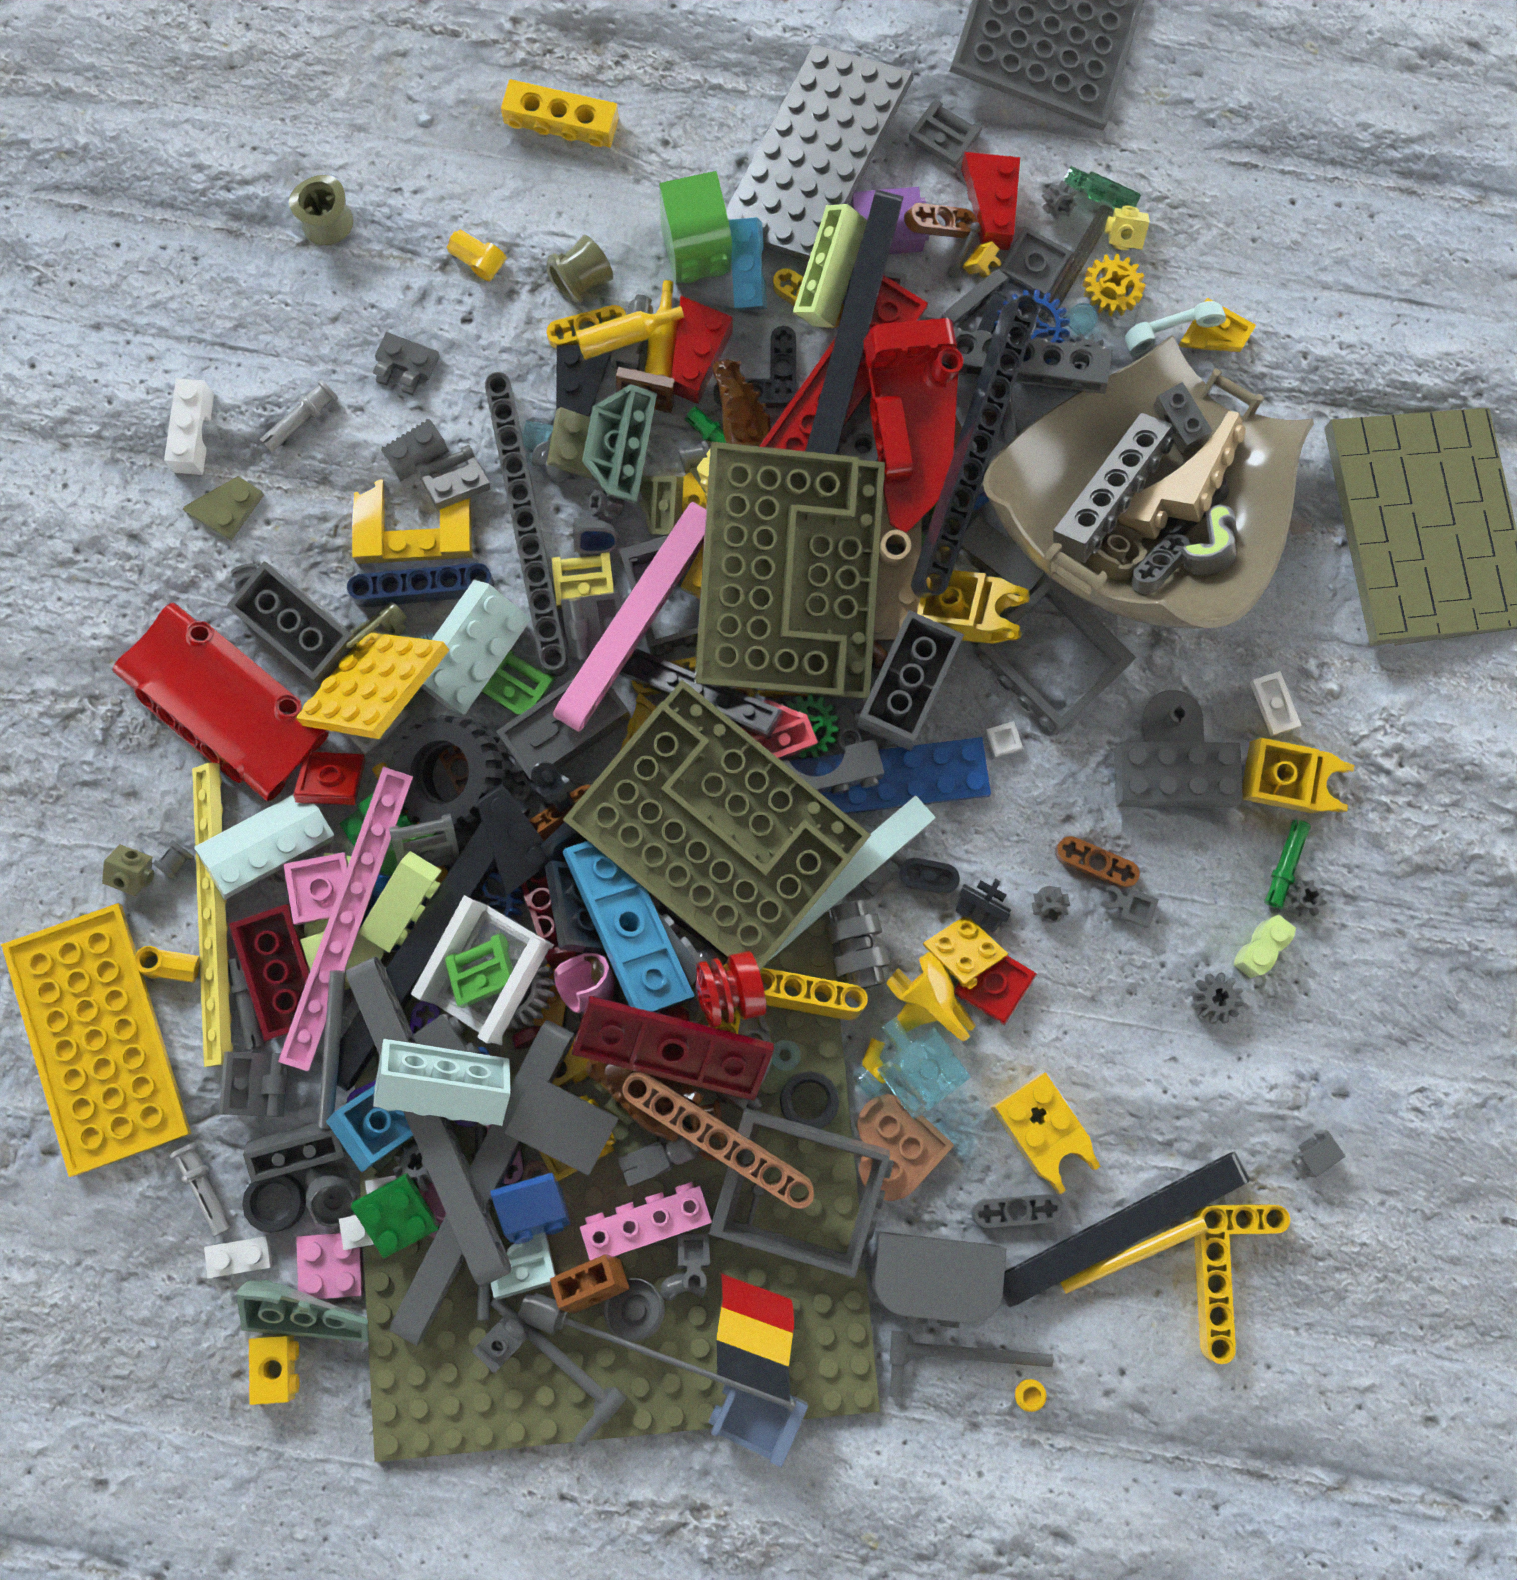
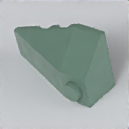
(286, 1311)

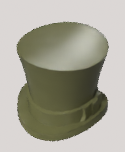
(322, 209)
(579, 269)

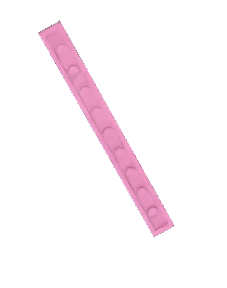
(346, 917)

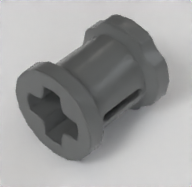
(693, 456)
(173, 860)

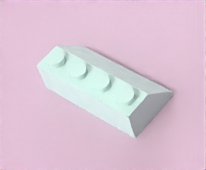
(263, 845)
(442, 1082)

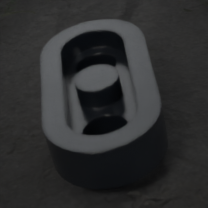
(929, 874)

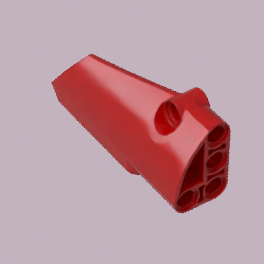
(913, 411)

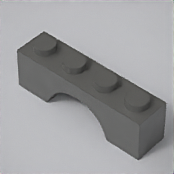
(859, 766)

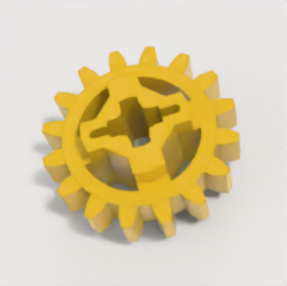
(1112, 287)

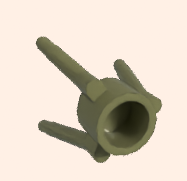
(387, 617)

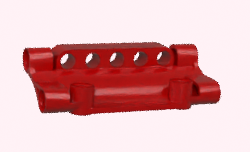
(219, 701)

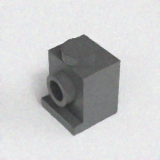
(1317, 1154)
(500, 1343)

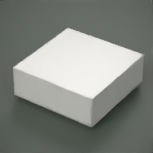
(1004, 740)

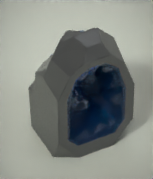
(594, 536)

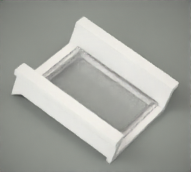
(470, 927)

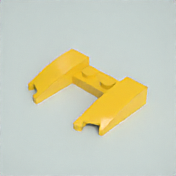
(376, 545)

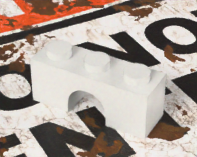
(184, 444)

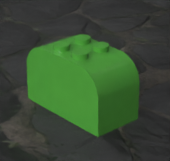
(695, 227)

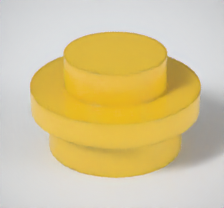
(1030, 1395)

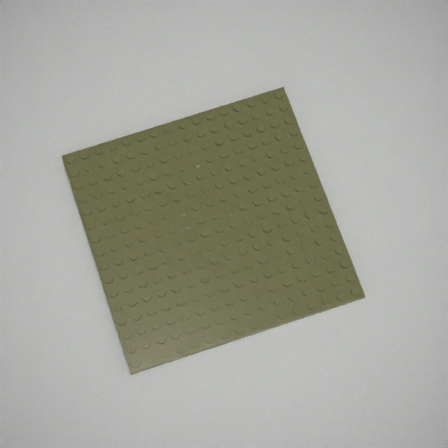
(449, 1402)

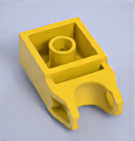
(974, 606)
(1302, 776)
(1050, 1139)

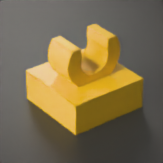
(980, 259)

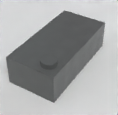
(292, 622)

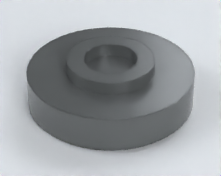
(635, 1312)

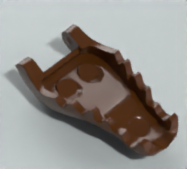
(742, 413)
(613, 1079)

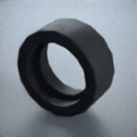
(821, 1080)
(264, 1225)

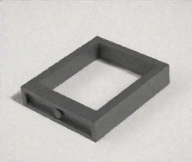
(786, 1246)

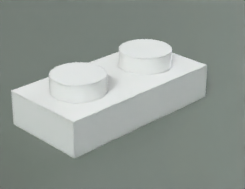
(1275, 703)
(238, 1257)

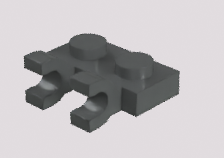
(412, 358)

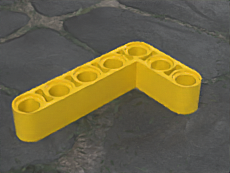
(806, 1000)
(1221, 1266)

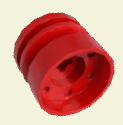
(735, 988)

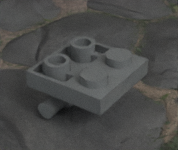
(587, 620)
(253, 1084)

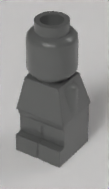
(629, 356)
(656, 1159)

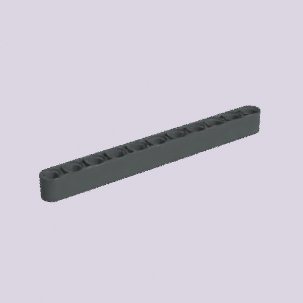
(521, 510)
(434, 1135)
(489, 1172)

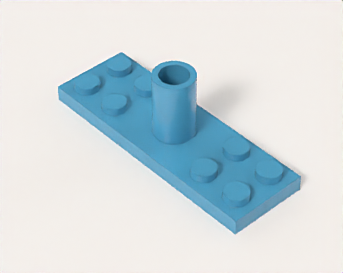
(629, 931)

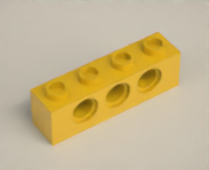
(552, 102)

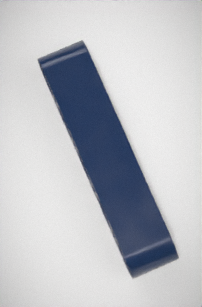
(409, 578)

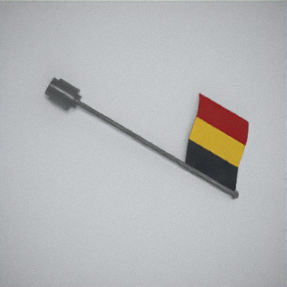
(750, 1340)

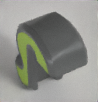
(1221, 551)

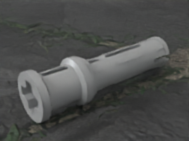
(309, 407)
(195, 1175)

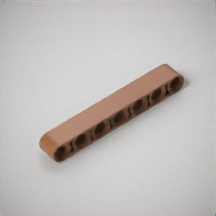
(727, 1153)

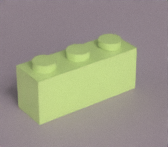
(401, 902)

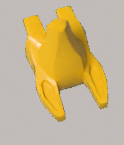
(930, 999)

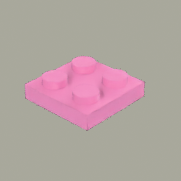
(314, 886)
(328, 1269)

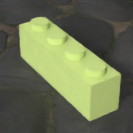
(830, 265)

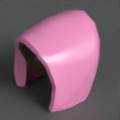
(584, 977)

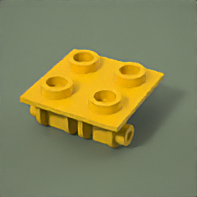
(965, 950)

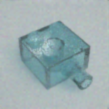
(921, 1070)

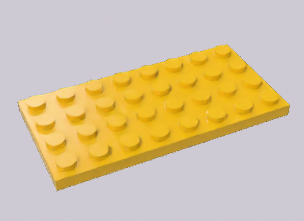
(95, 1040)

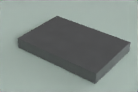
(561, 1124)

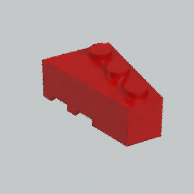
(993, 195)
(698, 345)

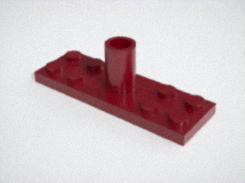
(672, 1047)

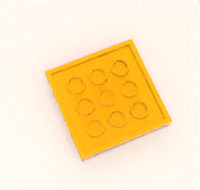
(372, 684)

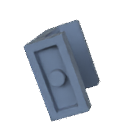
(758, 1423)

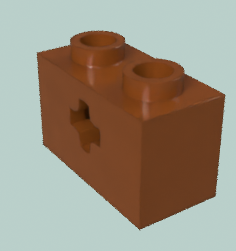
(589, 1284)

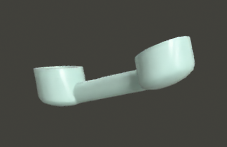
(1142, 338)

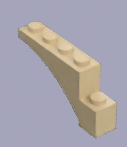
(1188, 489)

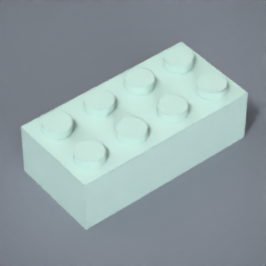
(478, 639)

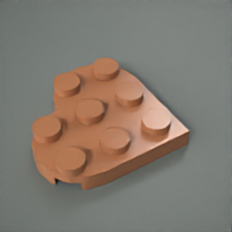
(912, 1144)

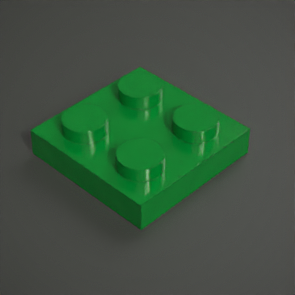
(395, 1215)

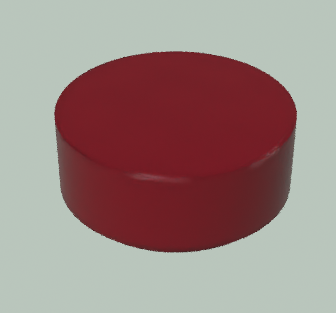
(525, 1038)

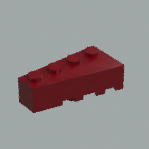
(539, 904)

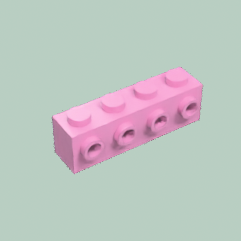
(647, 1223)

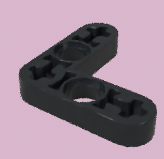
(770, 387)

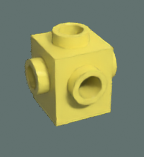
(1127, 228)

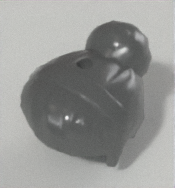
(323, 1209)

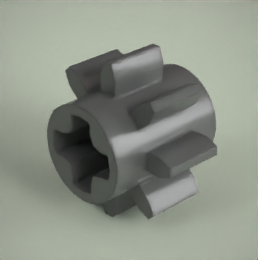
(1059, 200)
(605, 506)
(1315, 898)
(1050, 904)

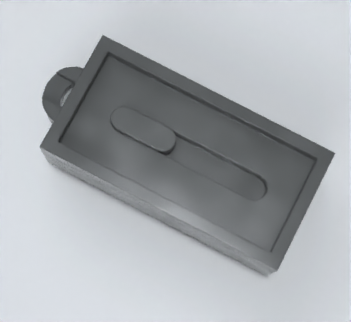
(541, 737)

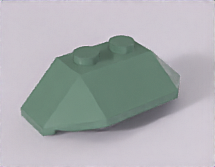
(619, 441)

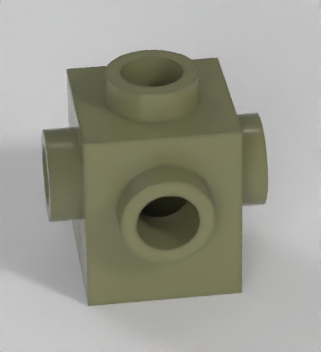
(127, 870)

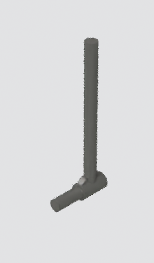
(903, 1349)
(607, 1400)

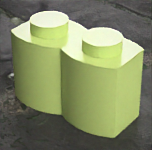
(1262, 952)

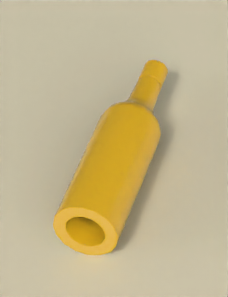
(622, 331)
(662, 340)

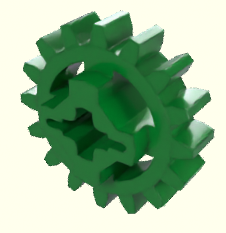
(823, 722)

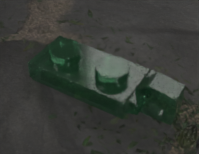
(1101, 188)

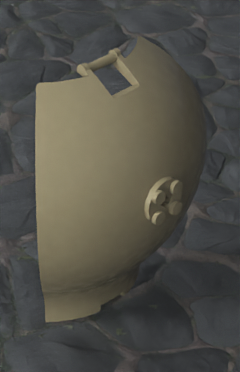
(1061, 451)

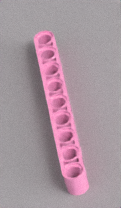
(633, 619)

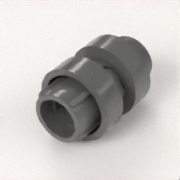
(855, 932)

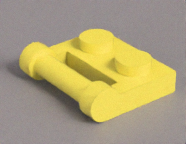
(582, 584)

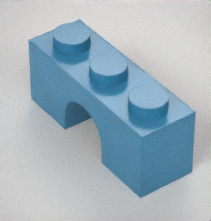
(747, 273)

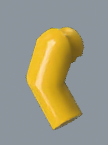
(872, 1058)

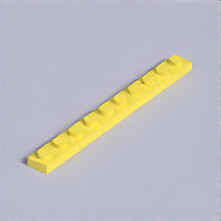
(211, 921)

